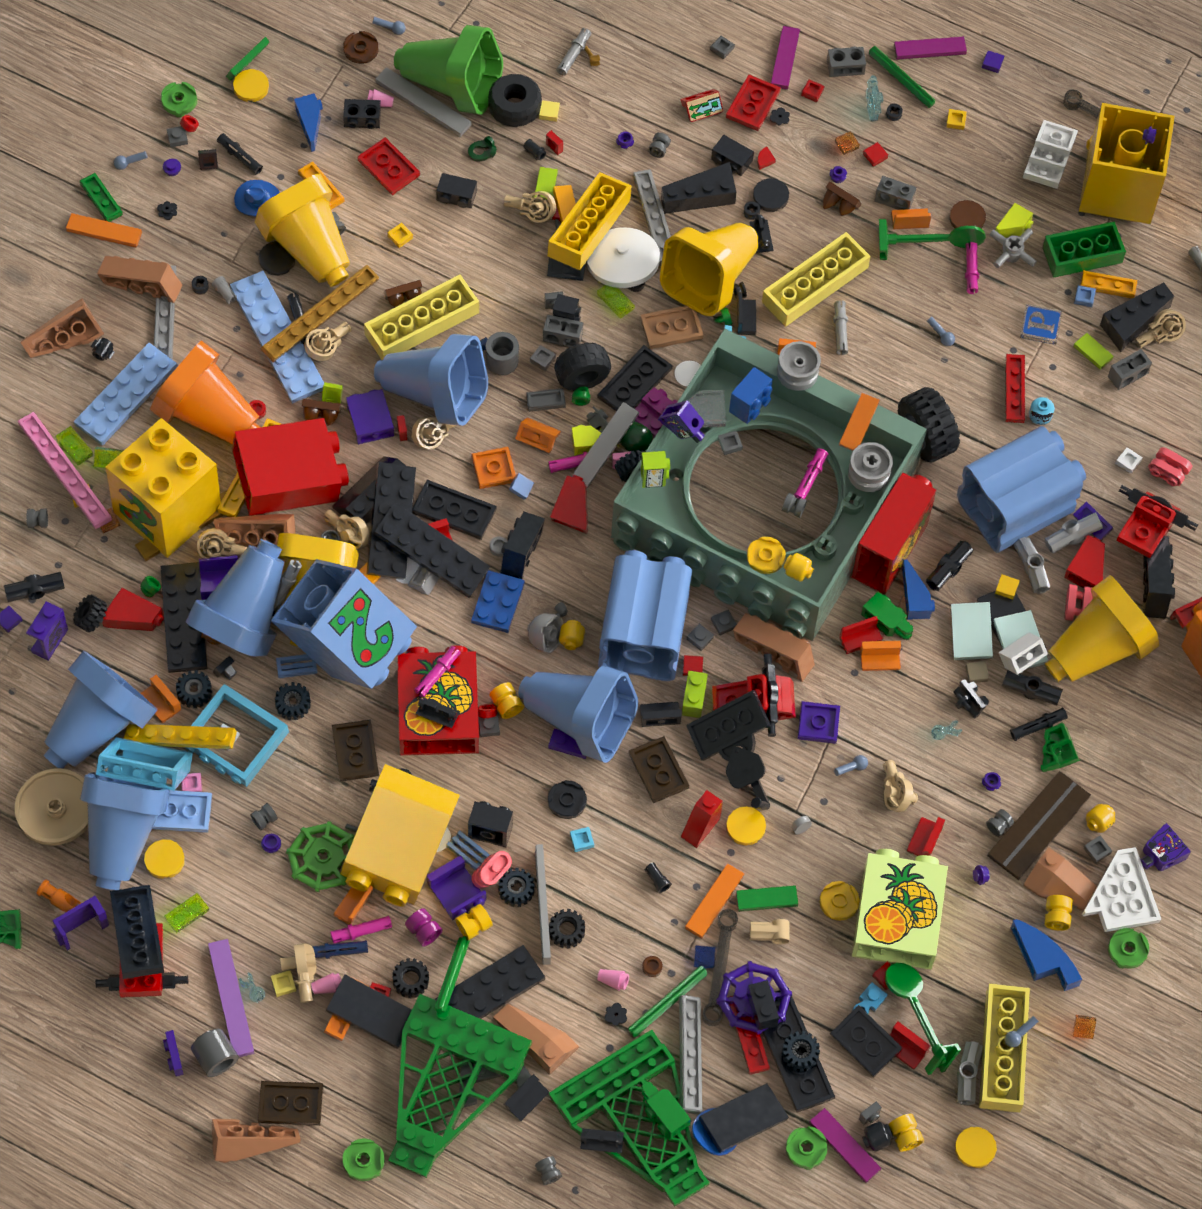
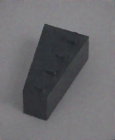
(700, 191)
(1134, 316)
(1158, 580)

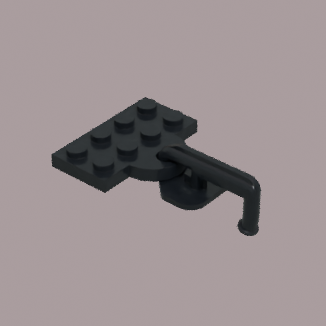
(725, 733)

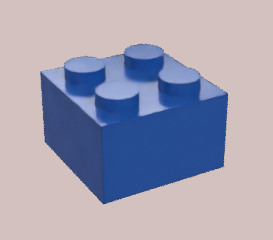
(751, 395)

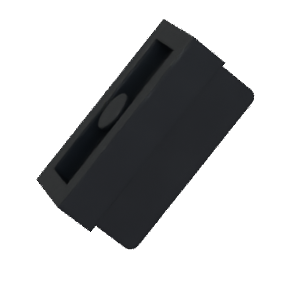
(561, 270)
(746, 316)
(660, 714)
(526, 1098)

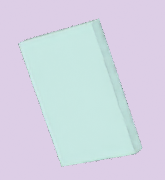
(1015, 626)
(972, 631)

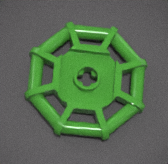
(312, 859)

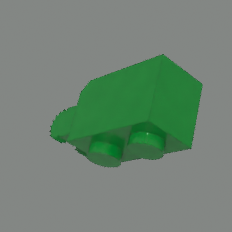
(890, 618)
(665, 1110)

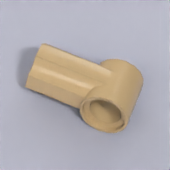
(776, 931)

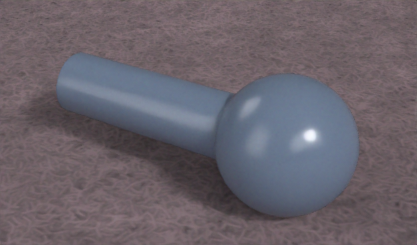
(397, 27)
(122, 162)
(947, 338)
(859, 762)
(1013, 1038)

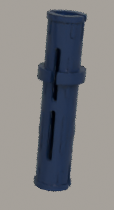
(362, 947)

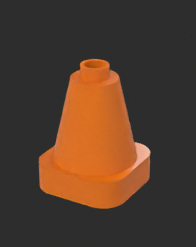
(204, 397)

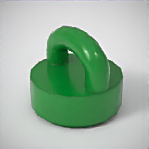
(725, 317)
(581, 396)
(150, 586)

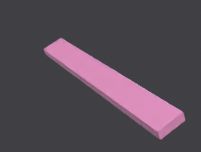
(64, 470)

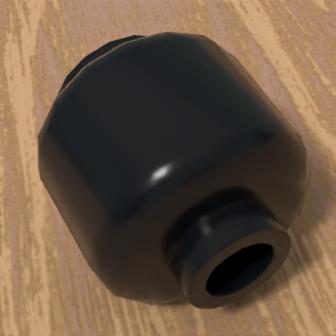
(877, 1136)

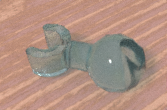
(939, 731)
(256, 993)

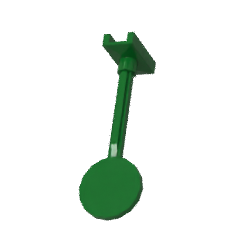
(958, 237)
(908, 984)

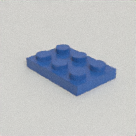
(497, 601)

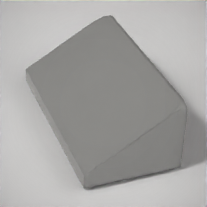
(423, 581)

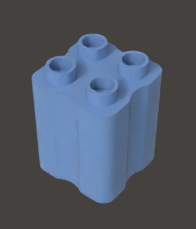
(1021, 488)
(645, 615)

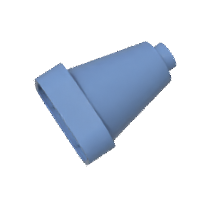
(441, 377)
(243, 602)
(585, 707)
(94, 712)
(119, 825)

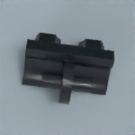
(969, 699)

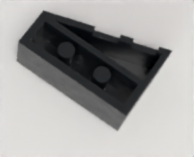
(521, 544)

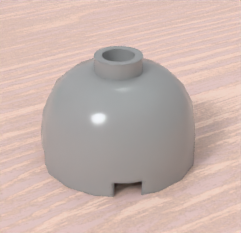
(545, 631)

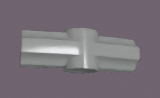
(1073, 532)
(1036, 574)
(967, 1084)

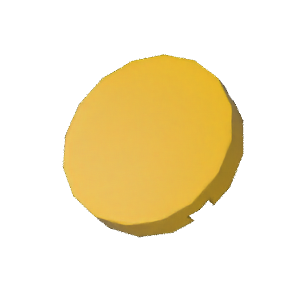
(251, 85)
(766, 555)
(746, 826)
(164, 859)
(839, 900)
(975, 1147)

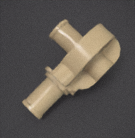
(533, 205)
(1161, 326)
(325, 342)
(429, 428)
(343, 525)
(218, 546)
(895, 797)
(306, 967)

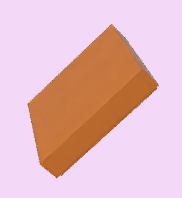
(493, 467)

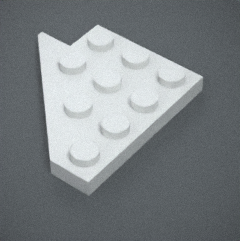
(1123, 894)

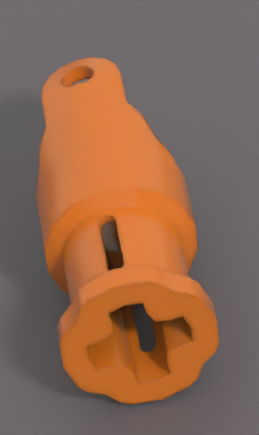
(57, 897)

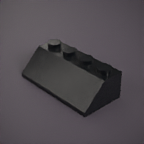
(360, 497)

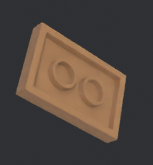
(671, 327)

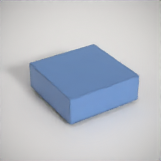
(1084, 296)
(521, 486)

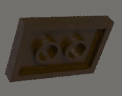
(355, 750)
(658, 769)
(290, 1103)

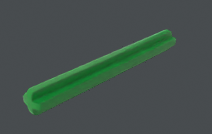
(902, 77)
(451, 975)
(667, 1001)

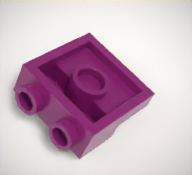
(651, 408)

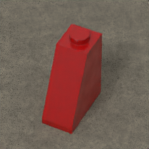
(572, 505)
(1087, 564)
(132, 613)
(702, 819)

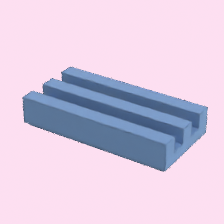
(297, 666)
(472, 844)

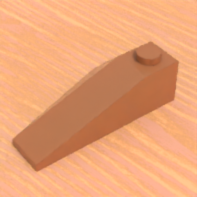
(67, 329)
(251, 529)
(1059, 877)
(549, 1045)
(238, 1141)

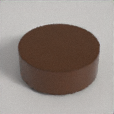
(652, 966)

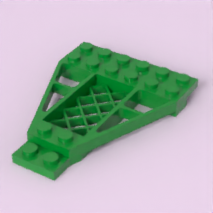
(465, 1038)
(609, 1082)

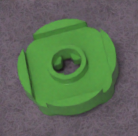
(182, 107)
(1123, 958)
(804, 1136)
(372, 1168)

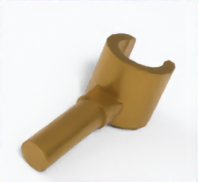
(593, 59)

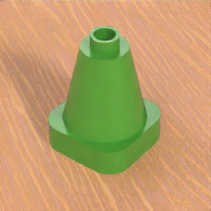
(455, 66)

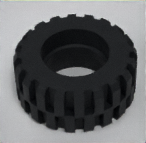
(931, 412)

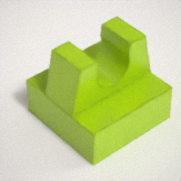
(332, 393)

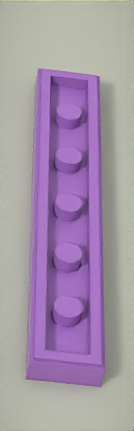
(231, 997)

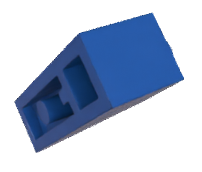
(309, 115)
(916, 594)

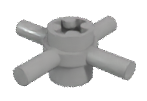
(1013, 248)

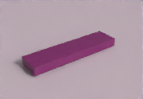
(930, 48)
(785, 57)
(845, 1145)

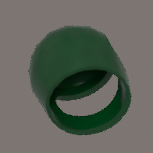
(637, 438)

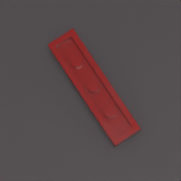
(1015, 388)
(751, 1046)

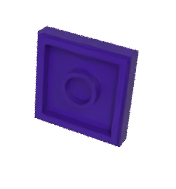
(818, 722)

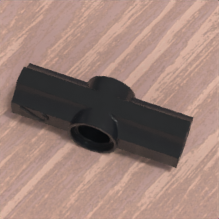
(949, 565)
(34, 586)
(1042, 692)

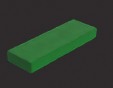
(248, 58)
(101, 197)
(767, 898)

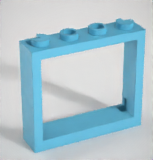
(253, 710)
(144, 763)

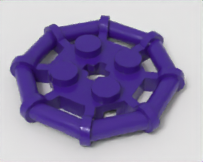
(740, 997)

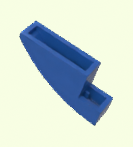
(1044, 955)

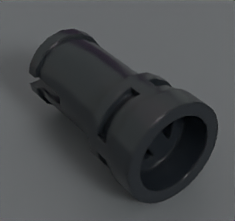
(660, 882)

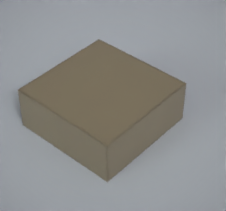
(977, 672)

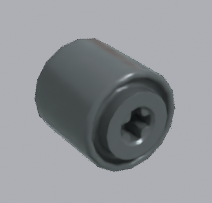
(502, 353)
(214, 1052)

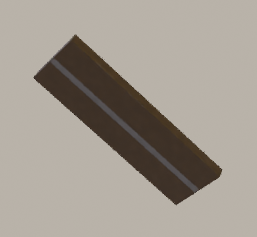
(1039, 825)

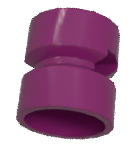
(425, 929)

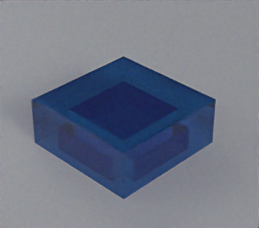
(704, 956)

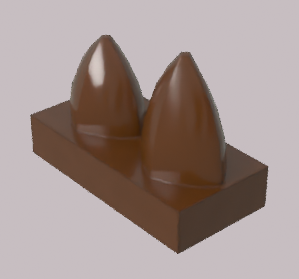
(834, 194)
(396, 294)
(329, 410)

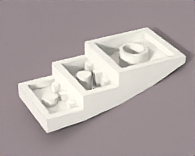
(1050, 154)

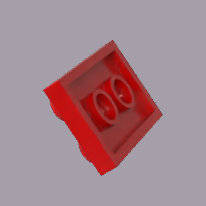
(753, 102)
(388, 166)

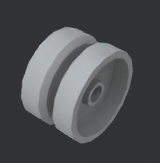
(798, 366)
(870, 467)

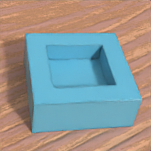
(582, 839)

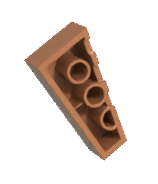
(140, 276)
(785, 648)

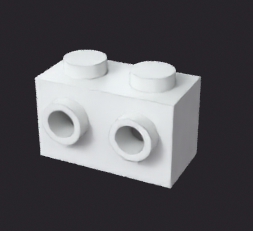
(1023, 653)

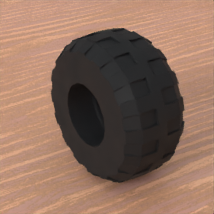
(514, 87)
(582, 366)

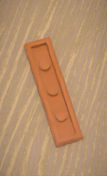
(103, 230)
(714, 901)

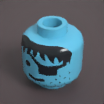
(1041, 411)

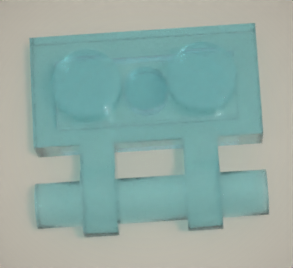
(874, 98)

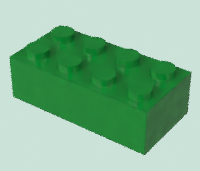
(1083, 249)

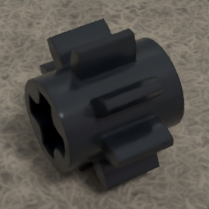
(102, 349)

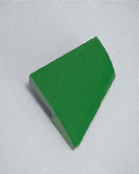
(1058, 748)
(11, 928)

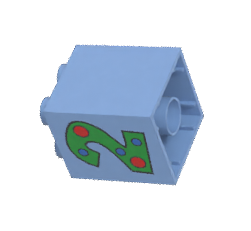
(345, 624)

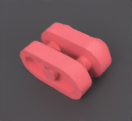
(1170, 466)
(1072, 595)
(491, 869)

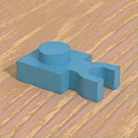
(871, 998)

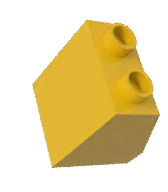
(398, 836)

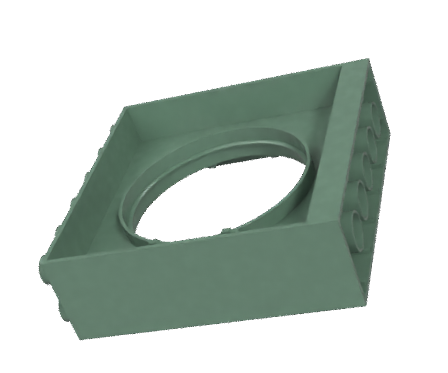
(665, 525)

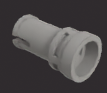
(222, 287)

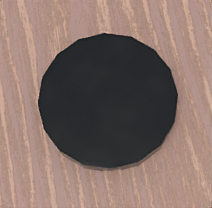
(771, 194)
(275, 259)
(567, 799)

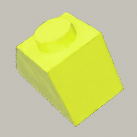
(1015, 221)
(583, 438)

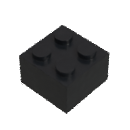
(490, 823)

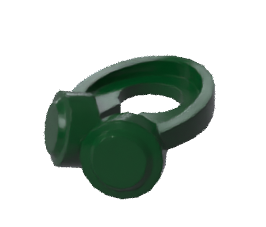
(489, 143)

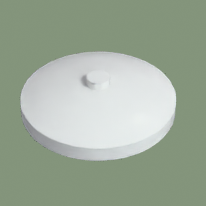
(624, 258)

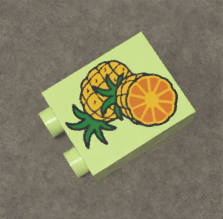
(900, 909)

